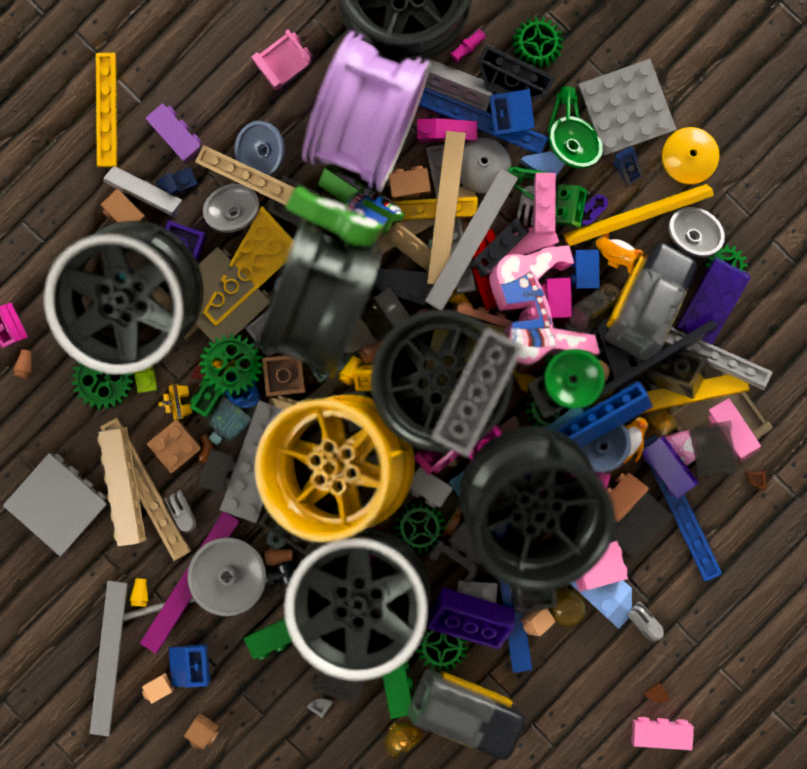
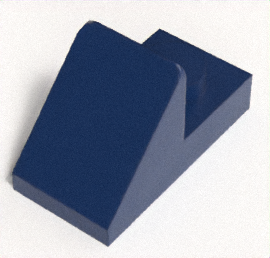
(628, 166)
(177, 182)

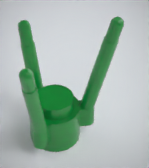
(568, 97)
(520, 174)

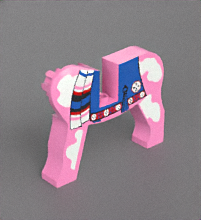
(517, 286)

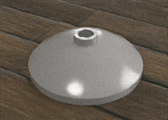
(479, 176)
(231, 208)
(696, 232)

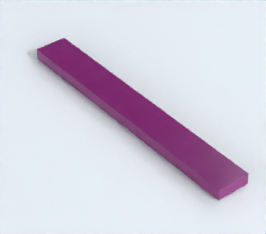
(181, 594)

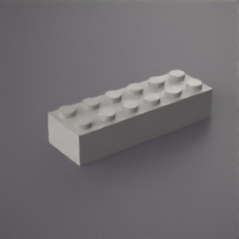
(477, 392)
(242, 492)

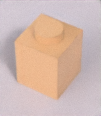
(537, 622)
(157, 688)

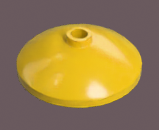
(681, 164)

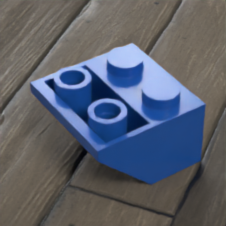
(512, 111)
(189, 665)

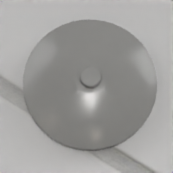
(226, 576)

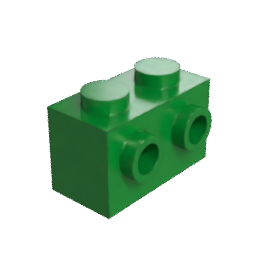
(569, 205)
(205, 400)

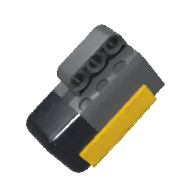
(650, 301)
(466, 714)

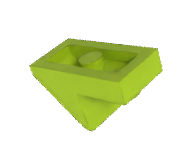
(146, 379)

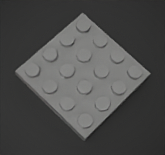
(627, 107)

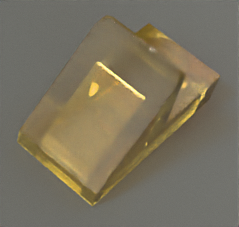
(660, 422)

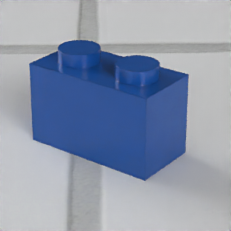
(585, 270)

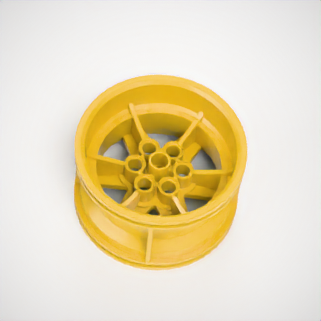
(296, 507)

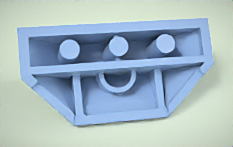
(611, 600)

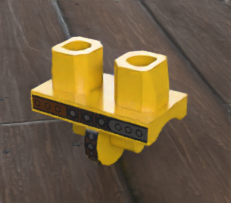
(176, 392)

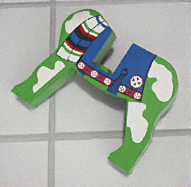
(359, 220)

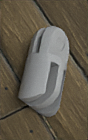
(526, 204)
(181, 511)
(646, 622)

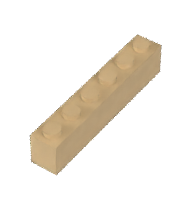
(122, 486)

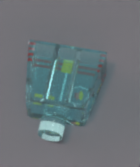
(228, 421)

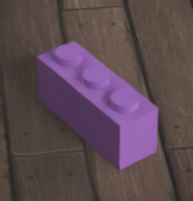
(175, 132)

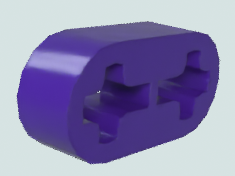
(595, 213)

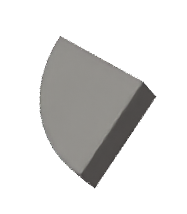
(320, 706)

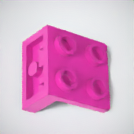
(432, 460)

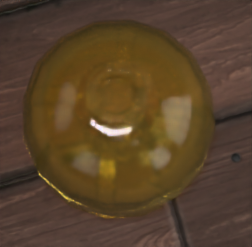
(570, 608)
(402, 738)

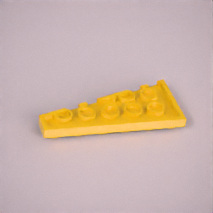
(258, 257)

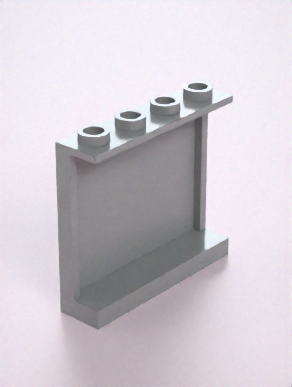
(56, 503)

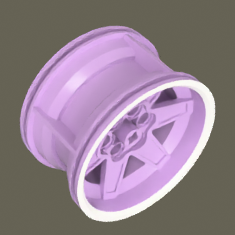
(365, 111)

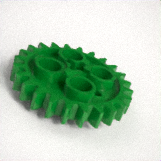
(243, 376)
(116, 389)

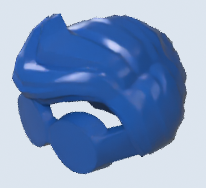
(245, 400)

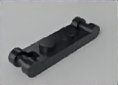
(499, 247)

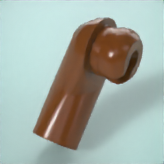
(207, 445)

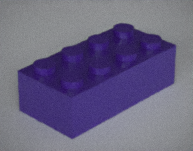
(714, 298)
(471, 618)

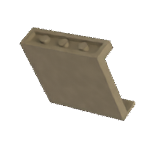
(212, 271)
(698, 412)

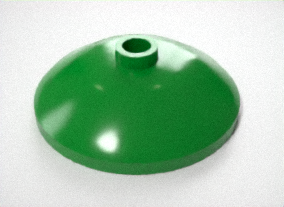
(575, 142)
(588, 376)

